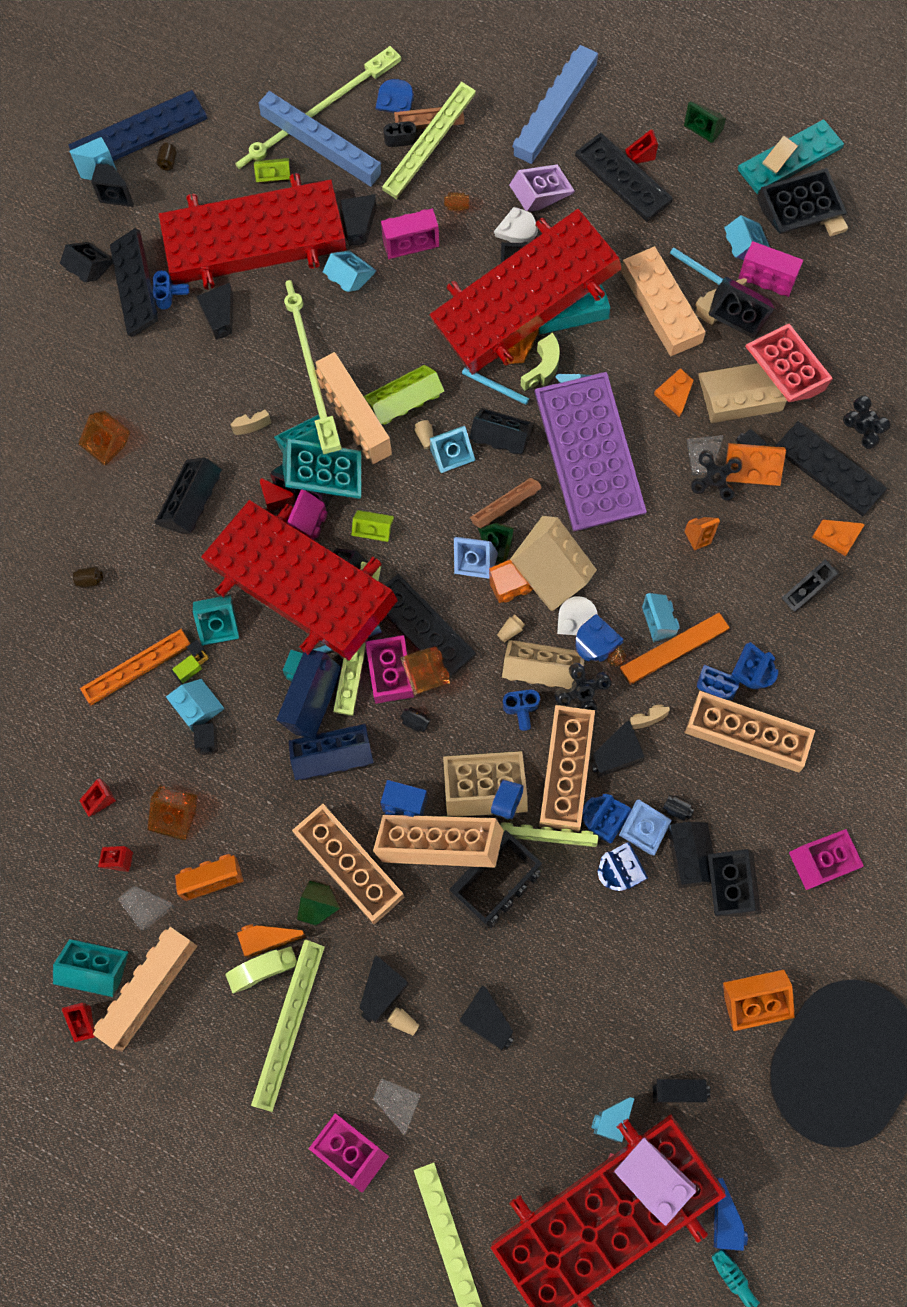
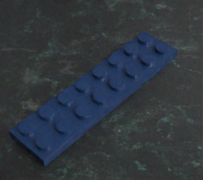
(149, 126)

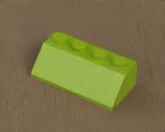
(404, 394)

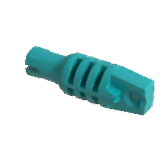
(734, 1278)

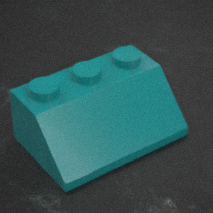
(304, 432)
(89, 968)

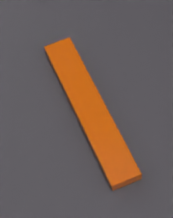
(674, 648)
(135, 667)

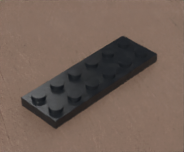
(623, 177)
(133, 282)
(831, 469)
(425, 626)

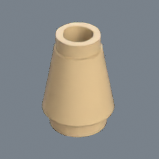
(424, 432)
(510, 628)
(401, 1020)

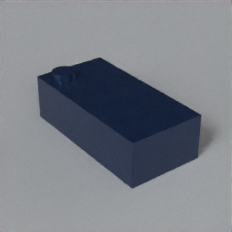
(309, 694)

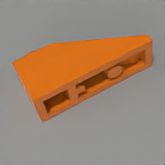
(701, 531)
(261, 939)

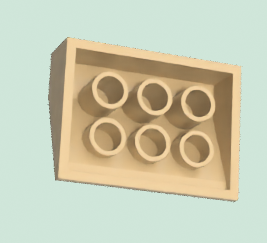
(740, 393)
(553, 562)
(475, 779)

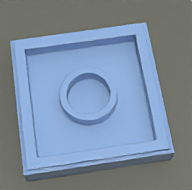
(645, 827)

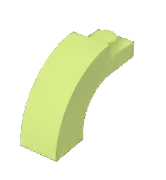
(546, 370)
(260, 968)

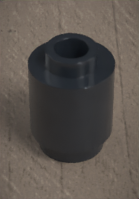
(415, 719)
(679, 807)

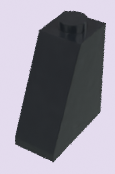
(358, 217)
(218, 310)
(617, 752)
(381, 990)
(487, 1020)
(680, 1091)

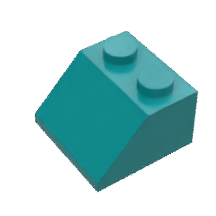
(215, 620)

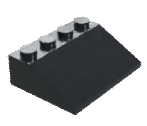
(801, 201)

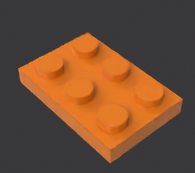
(759, 465)

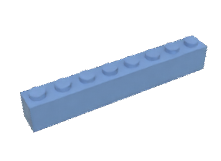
(555, 104)
(320, 138)

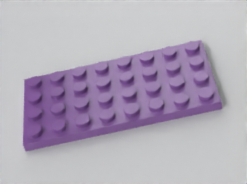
(590, 451)

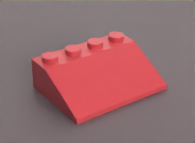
(790, 364)

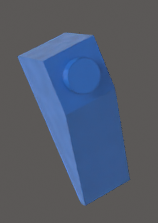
(728, 1226)

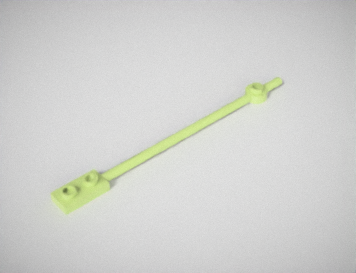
(374, 67)
(325, 425)

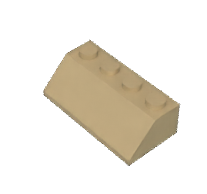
(539, 664)

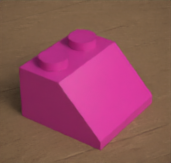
(308, 514)

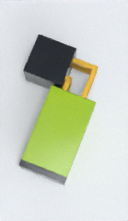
(190, 666)

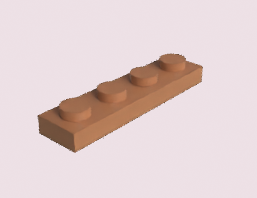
(422, 117)
(506, 502)

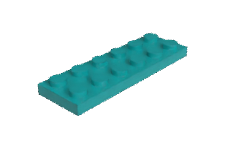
(813, 145)

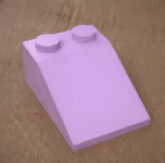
(540, 187)
(655, 1181)

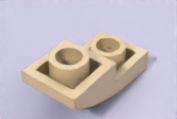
(779, 154)
(835, 225)
(244, 425)
(654, 714)

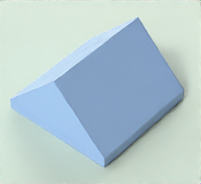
(473, 557)

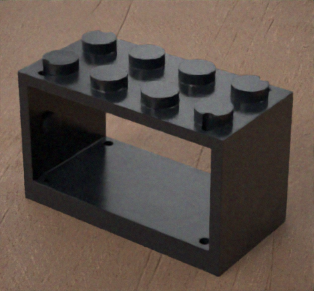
(473, 873)

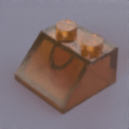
(103, 436)
(425, 670)
(172, 812)

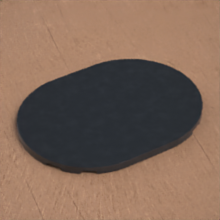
(842, 1064)

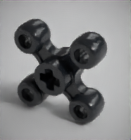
(866, 422)
(712, 469)
(582, 688)

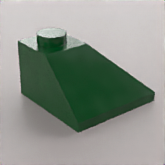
(704, 121)

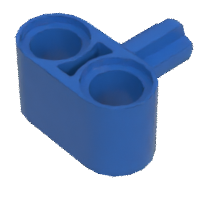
(166, 289)
(522, 708)
(507, 799)

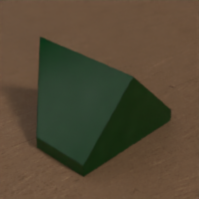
(501, 538)
(316, 903)

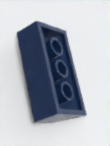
(330, 752)

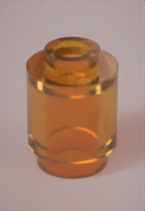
(456, 201)
(617, 657)

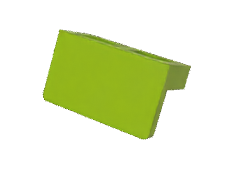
(272, 170)
(372, 525)

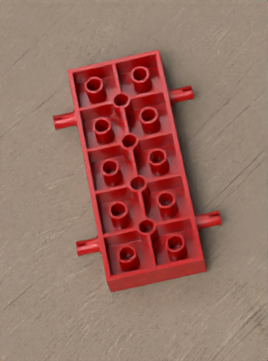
(252, 232)
(526, 291)
(300, 579)
(599, 1224)

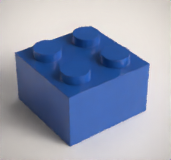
(403, 800)

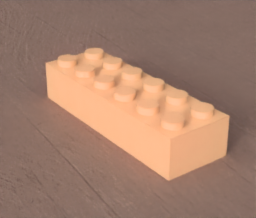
(663, 301)
(353, 408)
(750, 731)
(567, 768)
(439, 840)
(348, 864)
(144, 990)

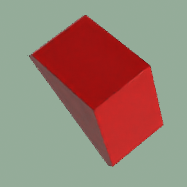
(643, 149)
(276, 496)
(97, 798)
(116, 858)
(79, 1021)

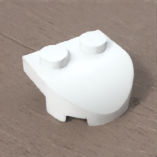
(517, 227)
(574, 614)

